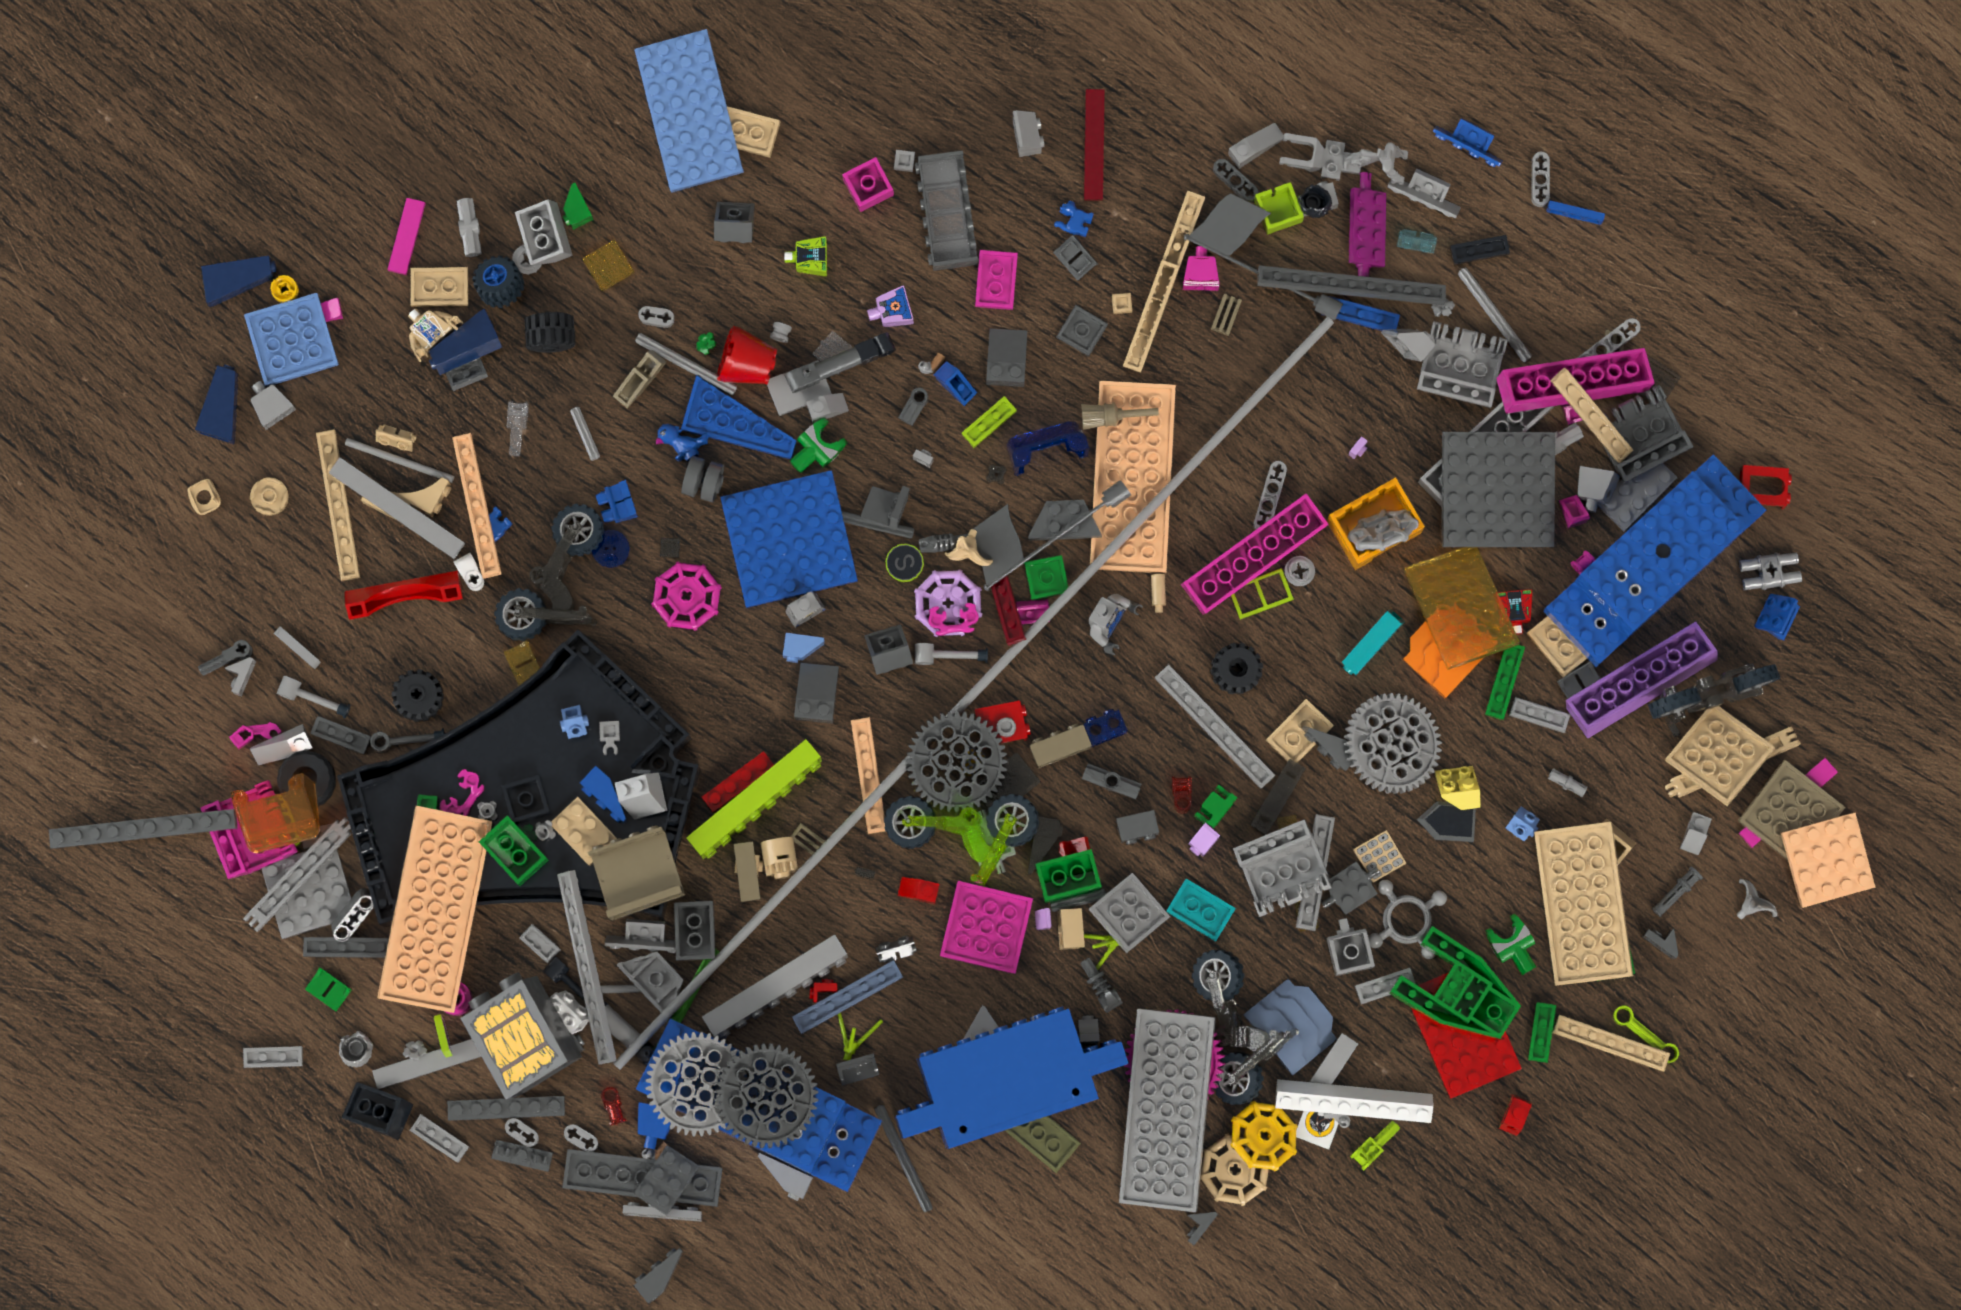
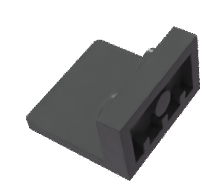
(885, 507)

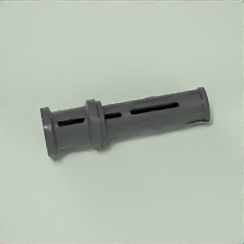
(1683, 885)

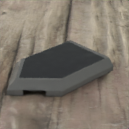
(1448, 822)

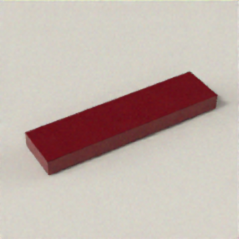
(1008, 611)

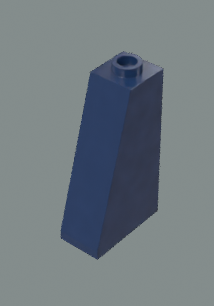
(235, 277)
(466, 344)
(220, 406)

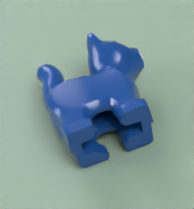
(1075, 223)
(498, 527)

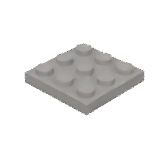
(1129, 913)

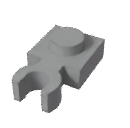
(610, 733)

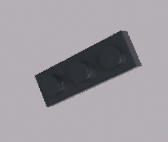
(1479, 249)

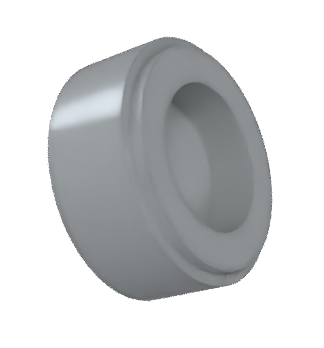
(1006, 727)

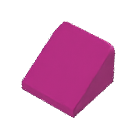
(332, 309)
(1570, 414)

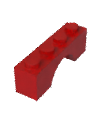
(737, 782)

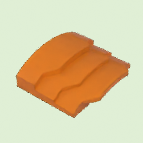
(1428, 663)

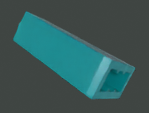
(1372, 642)

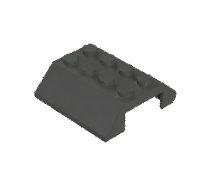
(1649, 432)

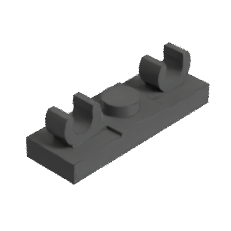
(522, 1155)

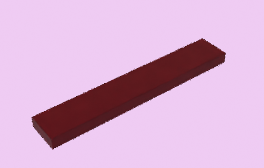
(1094, 145)

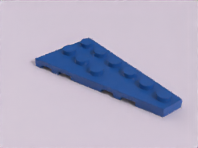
(732, 422)

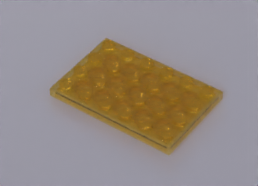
(1461, 606)

